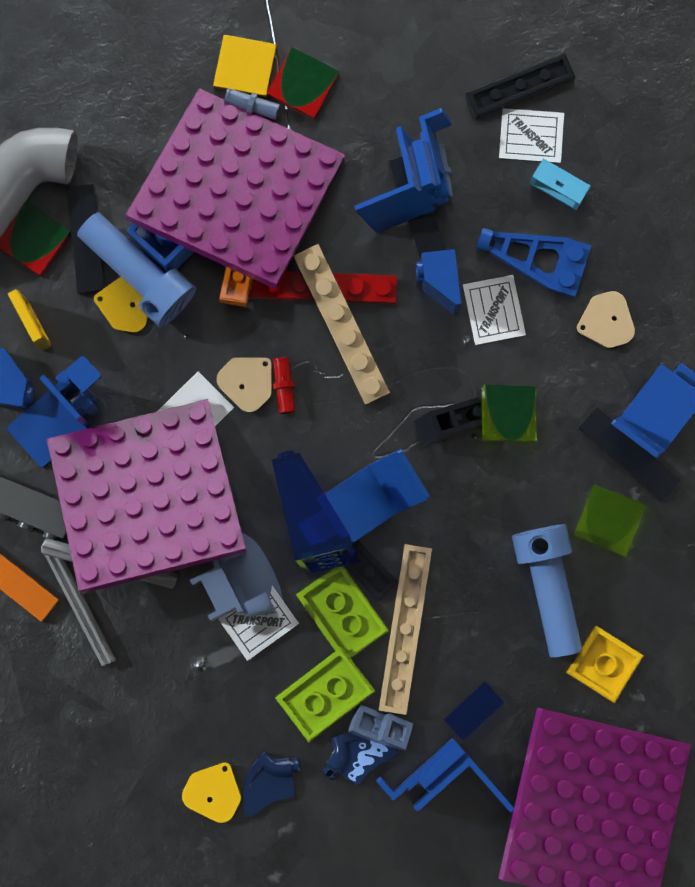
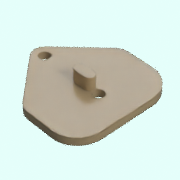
(599, 322)
(253, 376)

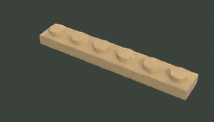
(341, 324)
(405, 629)

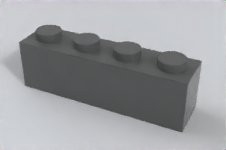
(31, 509)

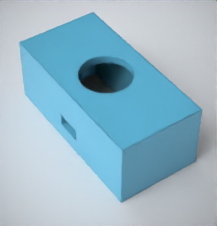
(551, 177)

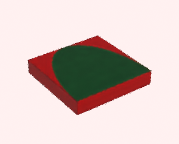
(303, 83)
(33, 239)

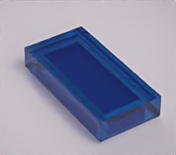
(473, 710)

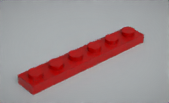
(354, 287)

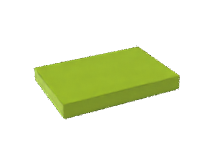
(342, 611)
(325, 694)

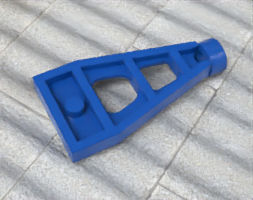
(569, 266)

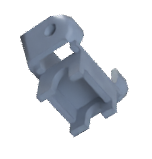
(241, 583)

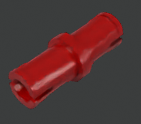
(284, 385)

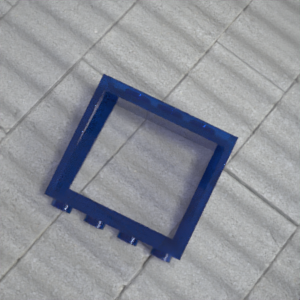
(313, 525)

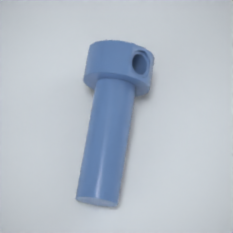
(162, 292)
(551, 586)

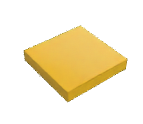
(245, 65)
(29, 319)
(604, 664)

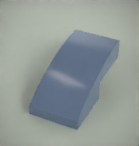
(380, 728)

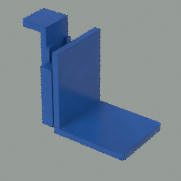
(424, 175)
(660, 409)
(57, 410)
(376, 494)
(438, 773)

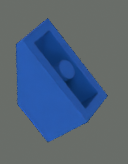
(14, 384)

